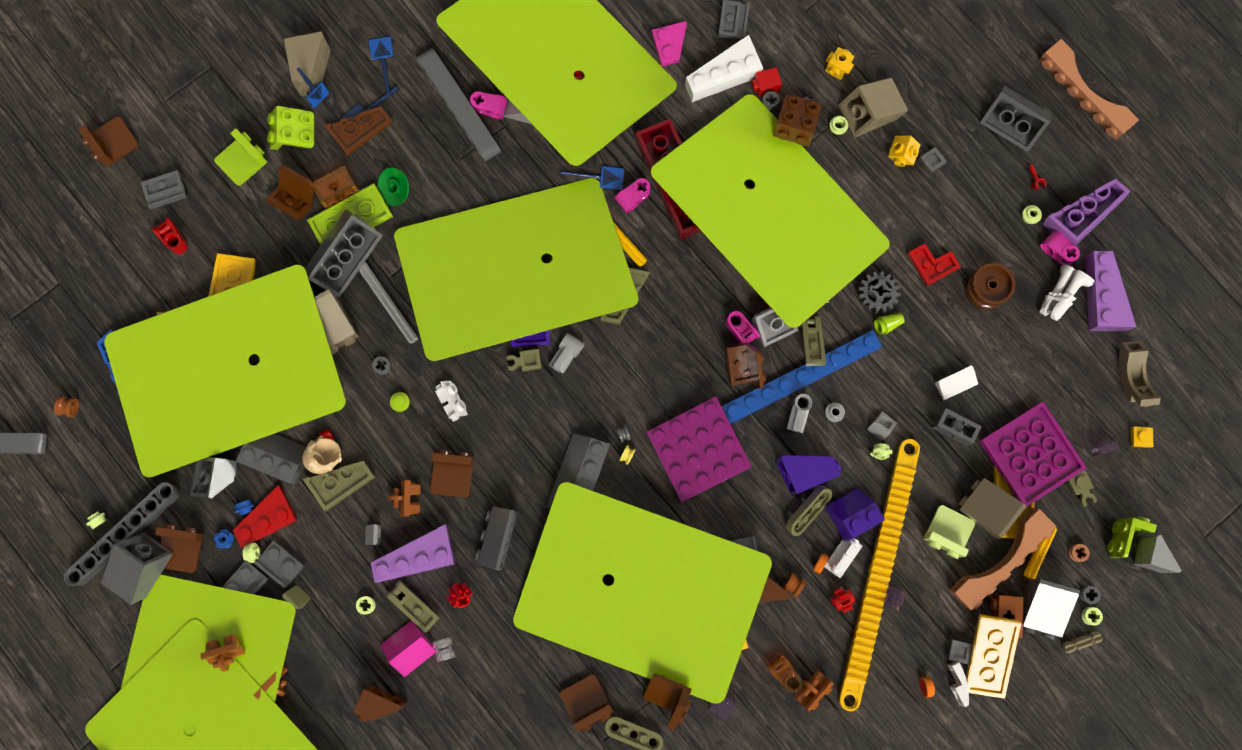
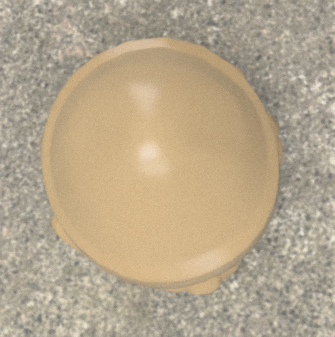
(321, 455)

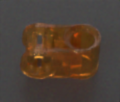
(784, 672)

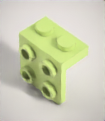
(949, 532)

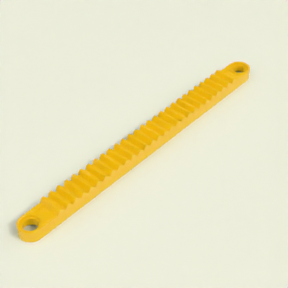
(879, 575)

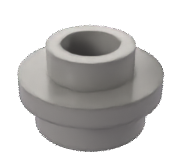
(828, 412)

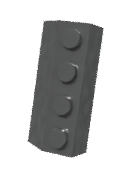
(342, 253)
(581, 463)

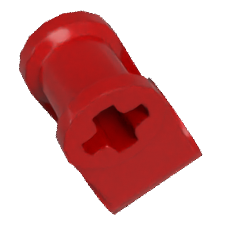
(168, 234)

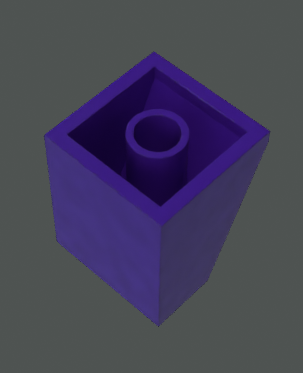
(807, 471)

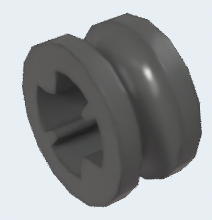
(774, 96)
(375, 365)
(623, 433)
(1086, 589)

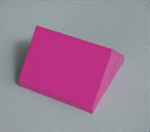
(407, 648)

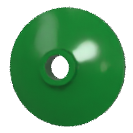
(393, 186)

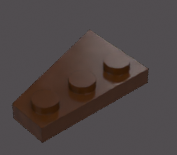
(358, 130)

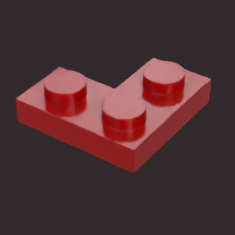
(930, 268)

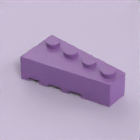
(1085, 214)
(1107, 296)
(421, 555)

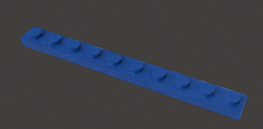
(801, 377)

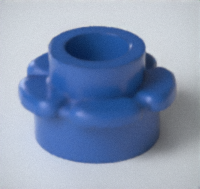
(244, 507)
(229, 538)

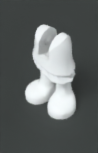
(1062, 301)

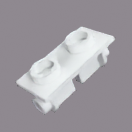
(448, 392)
(843, 556)

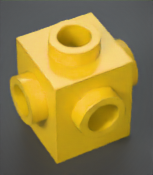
(839, 63)
(904, 150)

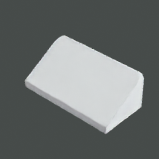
(957, 383)

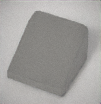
(882, 426)
(373, 534)

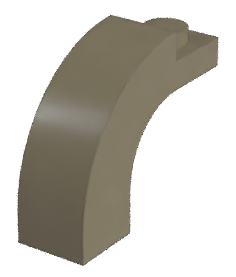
(1134, 375)

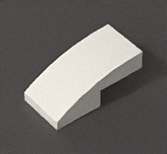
(959, 689)

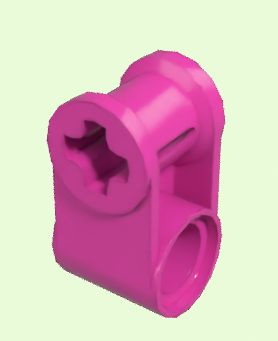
(490, 106)
(631, 197)
(1058, 247)
(742, 329)

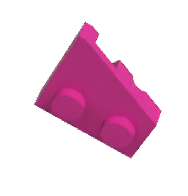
(669, 42)

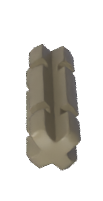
(1082, 642)

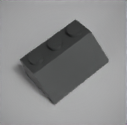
(1016, 118)
(274, 457)
(496, 538)

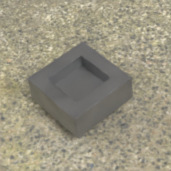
(932, 160)
(959, 651)

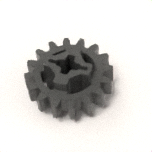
(870, 291)

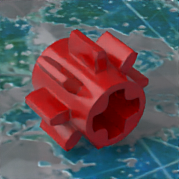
(459, 595)
(842, 599)

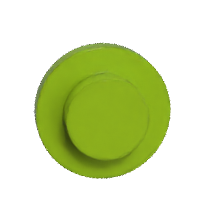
(399, 402)

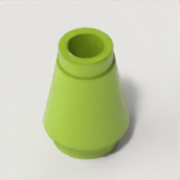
(887, 323)

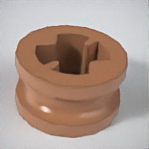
(1084, 550)

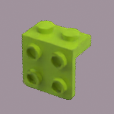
(290, 128)
(240, 158)
(1123, 534)

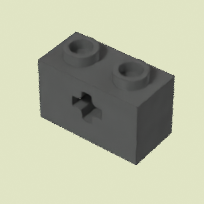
(956, 427)

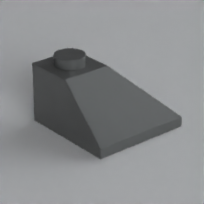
(212, 476)

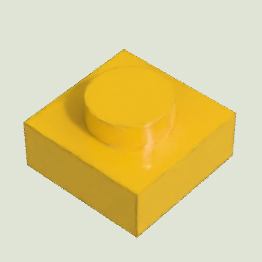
(1141, 437)

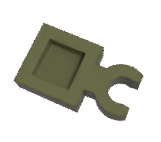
(528, 360)
(1080, 486)

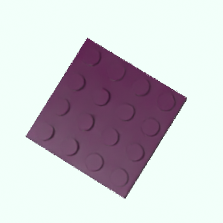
(699, 449)
(1033, 454)

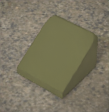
(297, 597)

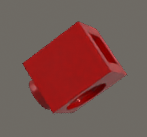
(766, 81)

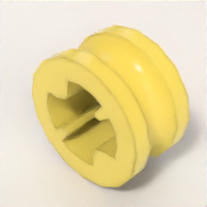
(627, 455)

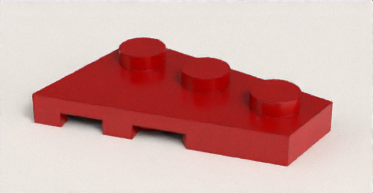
(266, 518)

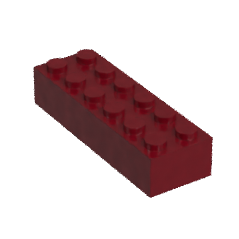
(654, 145)

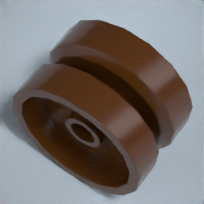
(990, 286)

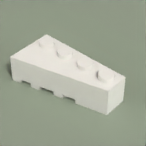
(725, 71)

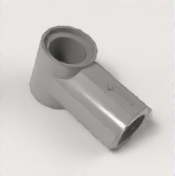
(568, 349)
(799, 415)

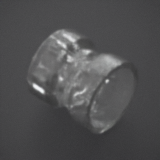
(446, 653)

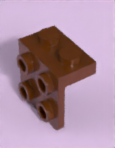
(798, 120)
(109, 141)
(293, 193)
(745, 365)
(451, 474)
(184, 546)
(670, 696)
(586, 703)

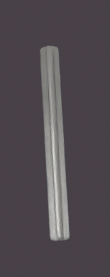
(388, 304)

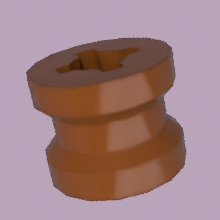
(66, 407)
(794, 585)

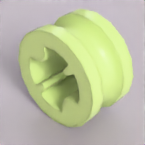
(370, 600)
(1088, 621)

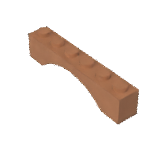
(1062, 65)
(1031, 531)

